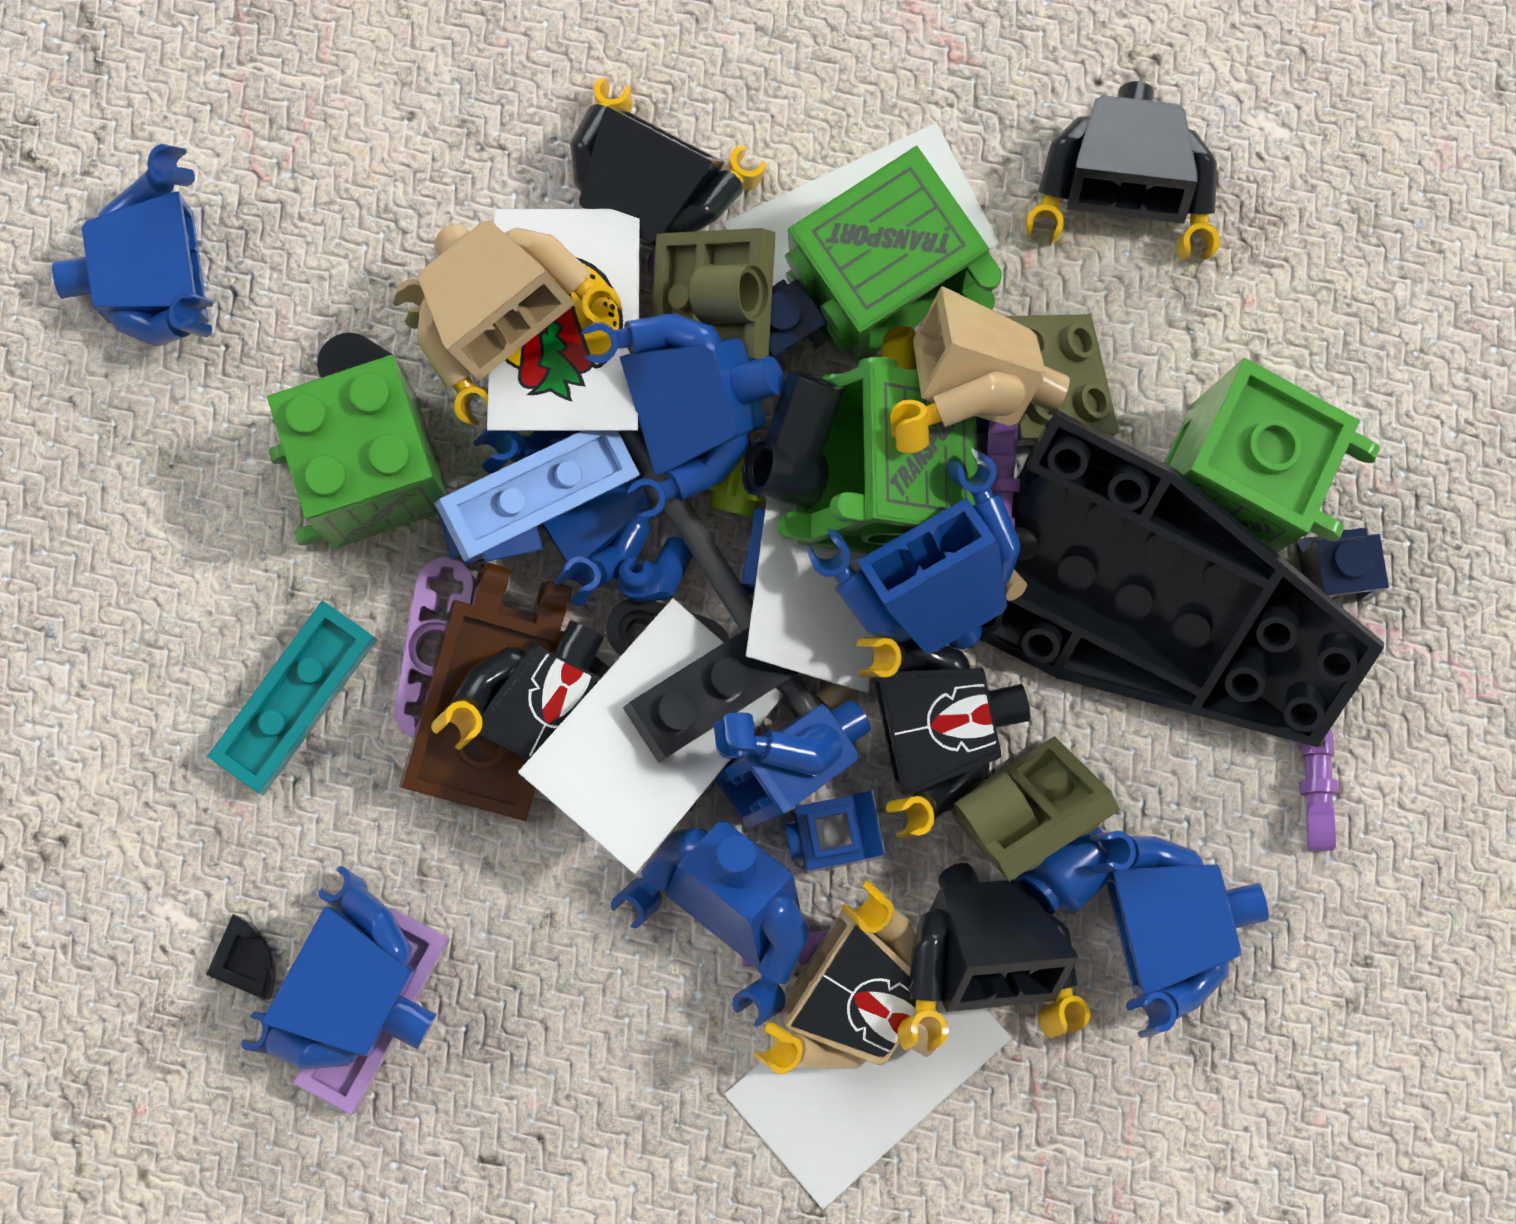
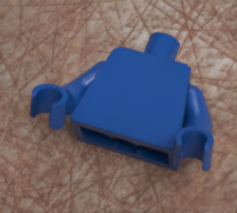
(143, 258)
(691, 399)
(591, 536)
(937, 577)
(786, 765)
(736, 896)
(1173, 923)
(344, 987)

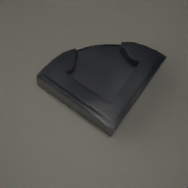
(244, 959)

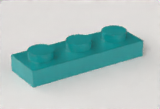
(292, 698)

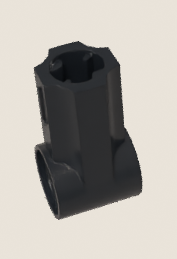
(791, 458)

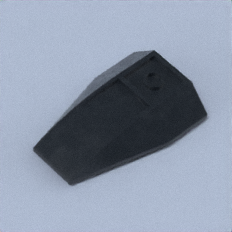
(1169, 595)

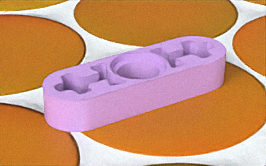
(426, 600)

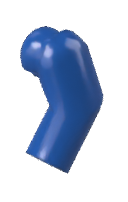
(655, 580)

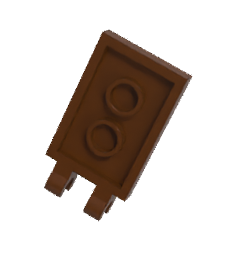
(481, 771)

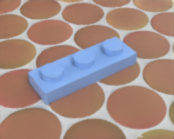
(535, 490)

